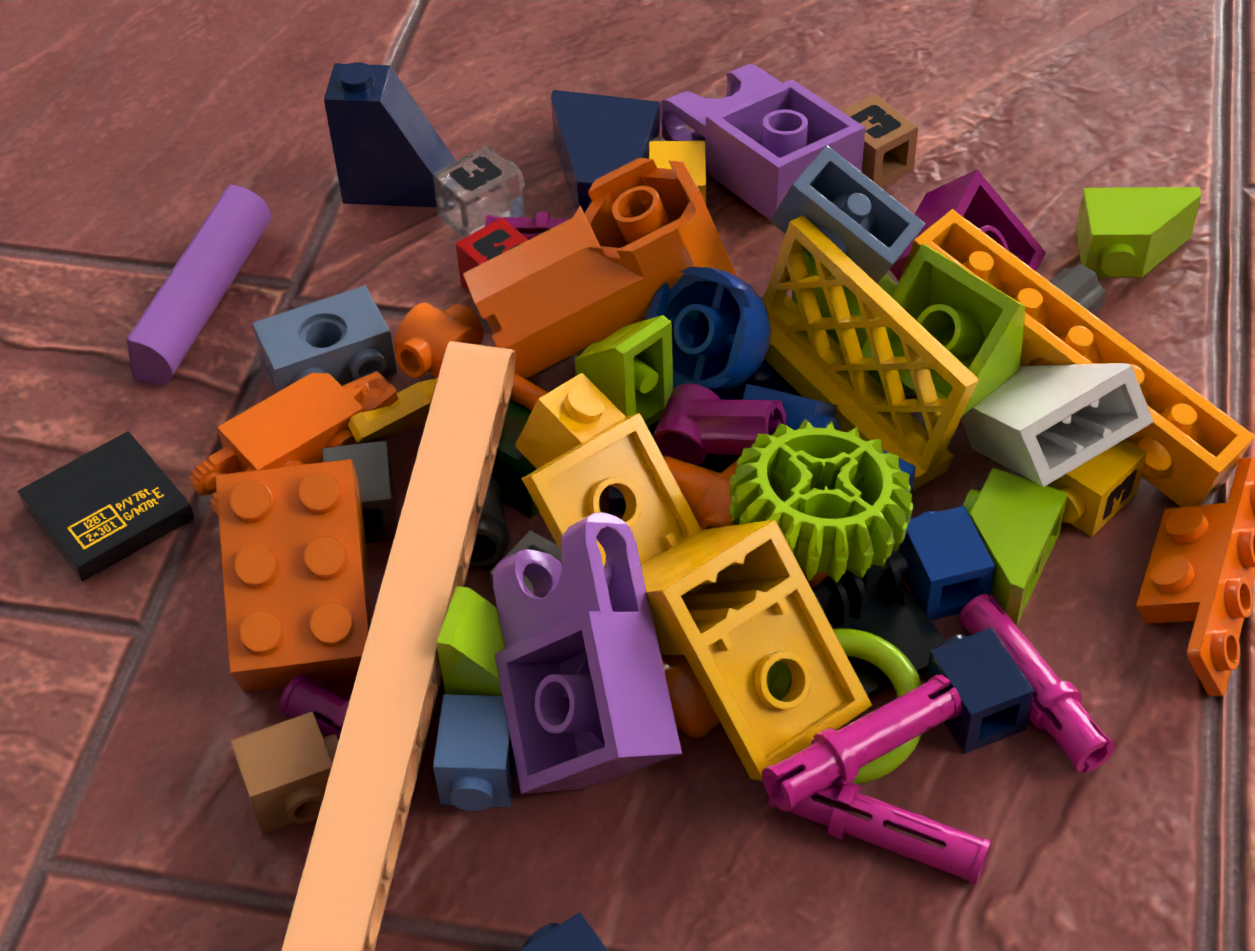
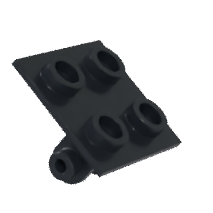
(883, 608)

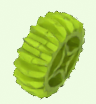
(829, 493)

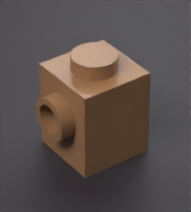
(286, 770)

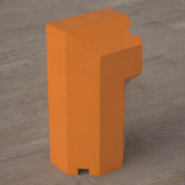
(598, 267)

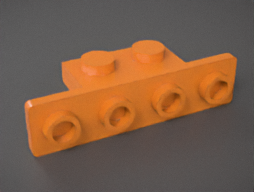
(1206, 575)

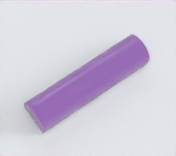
(196, 285)

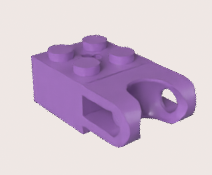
(761, 134)
(581, 661)

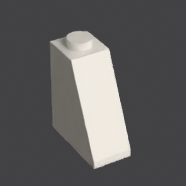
(1057, 417)

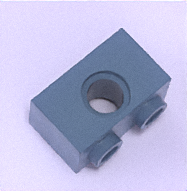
(850, 212)
(329, 336)

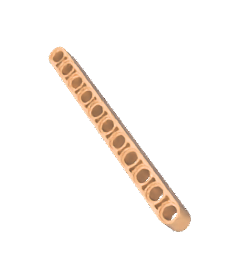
(400, 667)

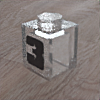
(477, 188)

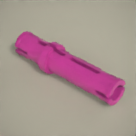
(1055, 703)
(839, 754)
(963, 852)

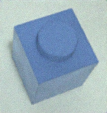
(474, 753)

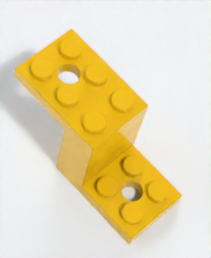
(715, 595)

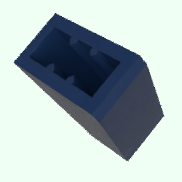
(599, 136)
(381, 138)

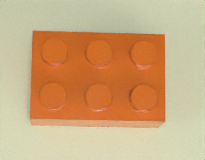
(294, 573)

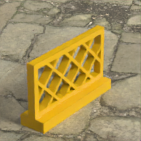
(839, 373)

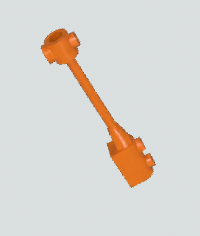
(421, 350)

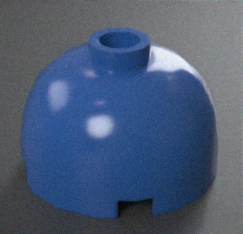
(716, 328)

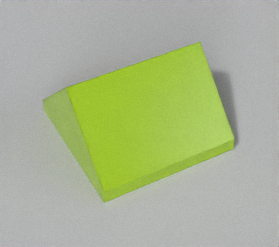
(965, 316)

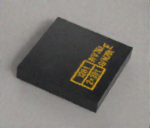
(105, 505)

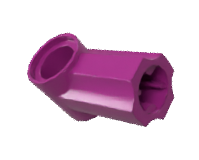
(703, 424)

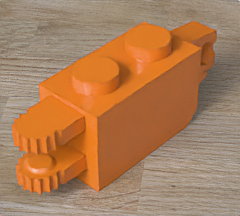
(291, 427)

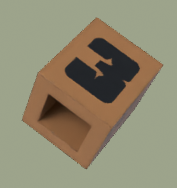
(888, 139)

